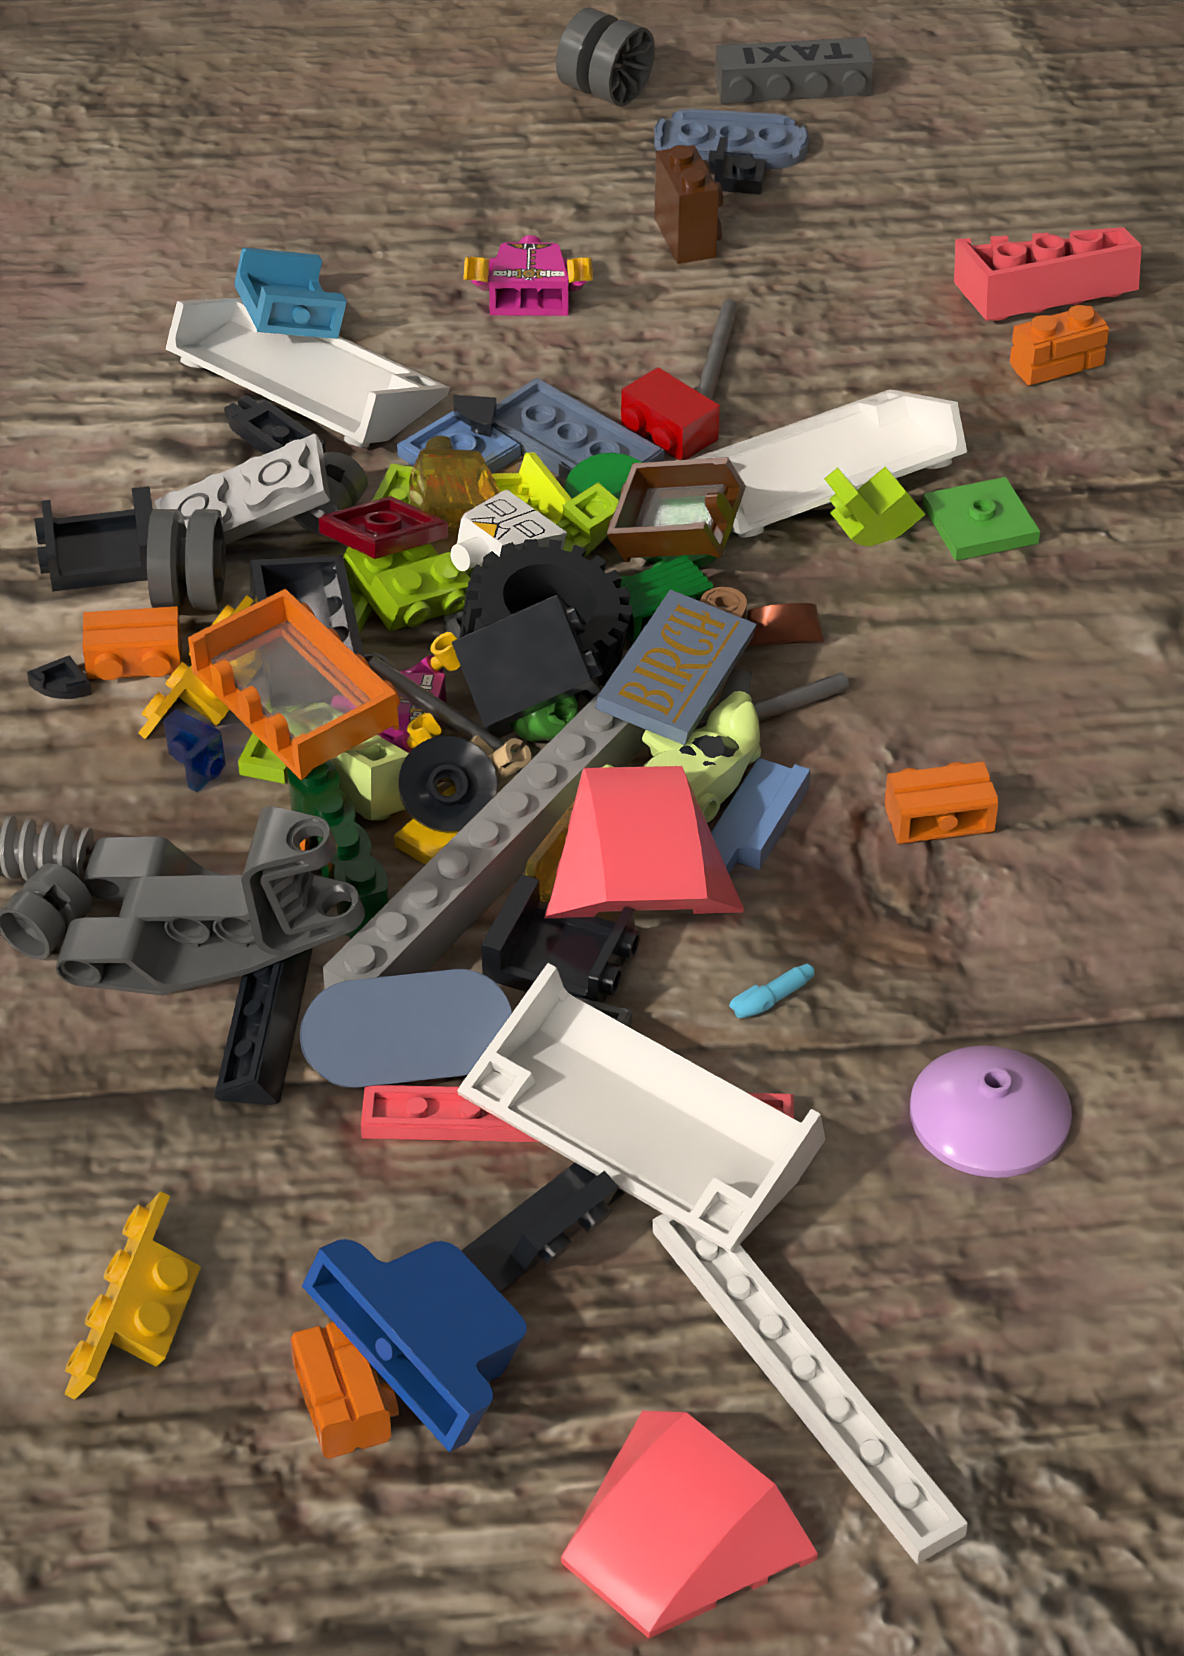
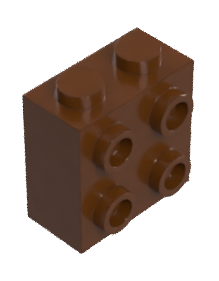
(687, 204)

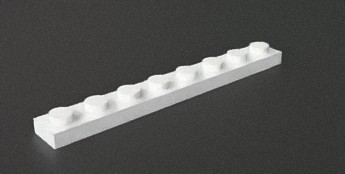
(818, 1391)

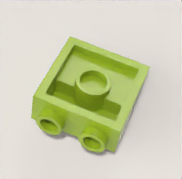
(409, 585)

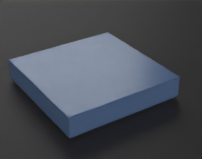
(496, 450)

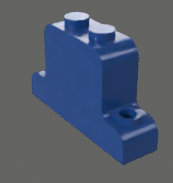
(423, 1326)

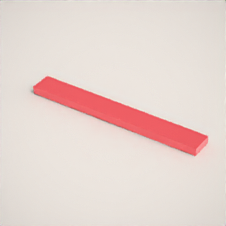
(445, 1115)

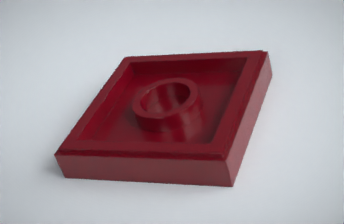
(383, 527)

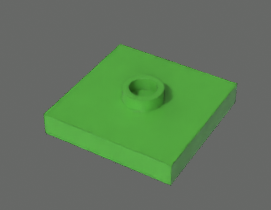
(980, 518)

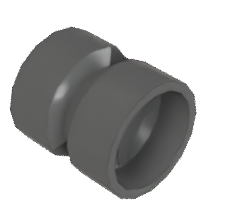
(346, 487)
(40, 914)

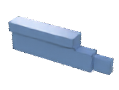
(759, 813)

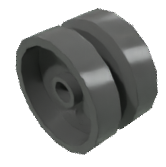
(186, 559)

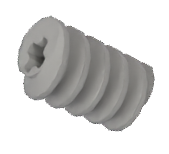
(27, 851)

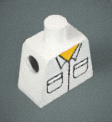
(497, 523)

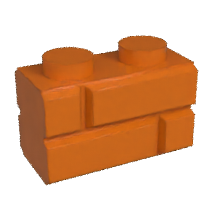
(1059, 344)
(131, 643)
(941, 802)
(341, 1391)

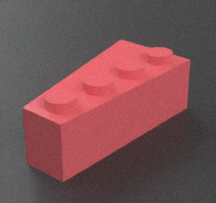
(1047, 271)

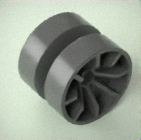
(605, 56)

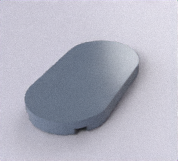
(748, 133)
(402, 1027)

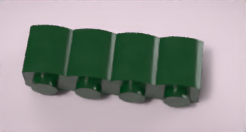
(353, 863)

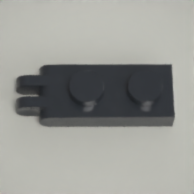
(264, 425)

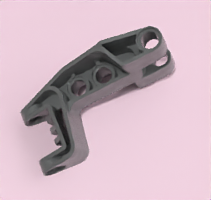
(202, 926)

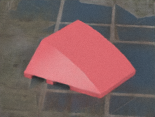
(639, 846)
(681, 1526)

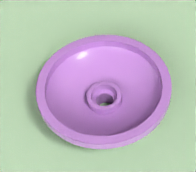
(990, 1111)

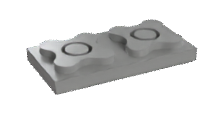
(260, 490)

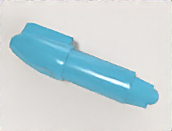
(759, 999)

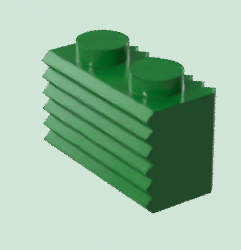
(652, 585)

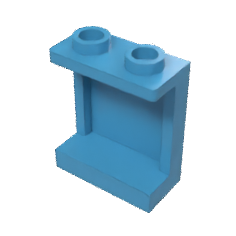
(285, 294)

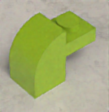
(875, 511)

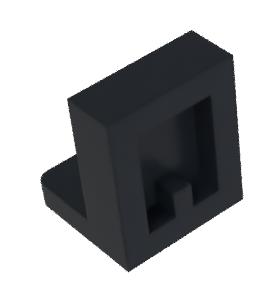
(738, 173)

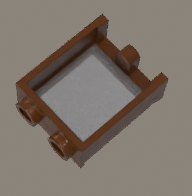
(676, 508)

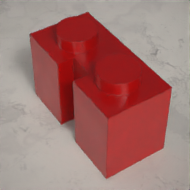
(671, 412)

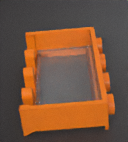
(293, 682)

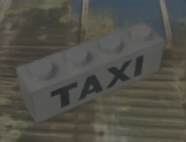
(793, 70)

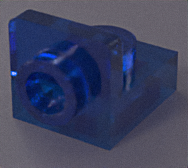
(196, 747)

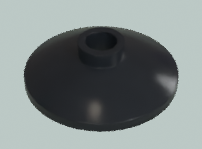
(450, 761)

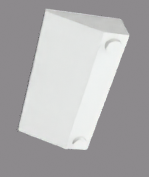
(314, 376)
(789, 465)
(641, 1114)

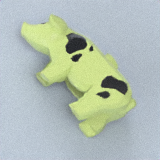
(715, 753)

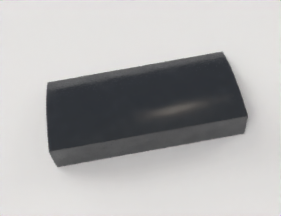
(318, 583)

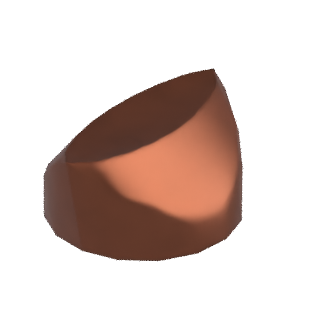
(785, 624)

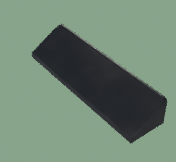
(263, 1032)

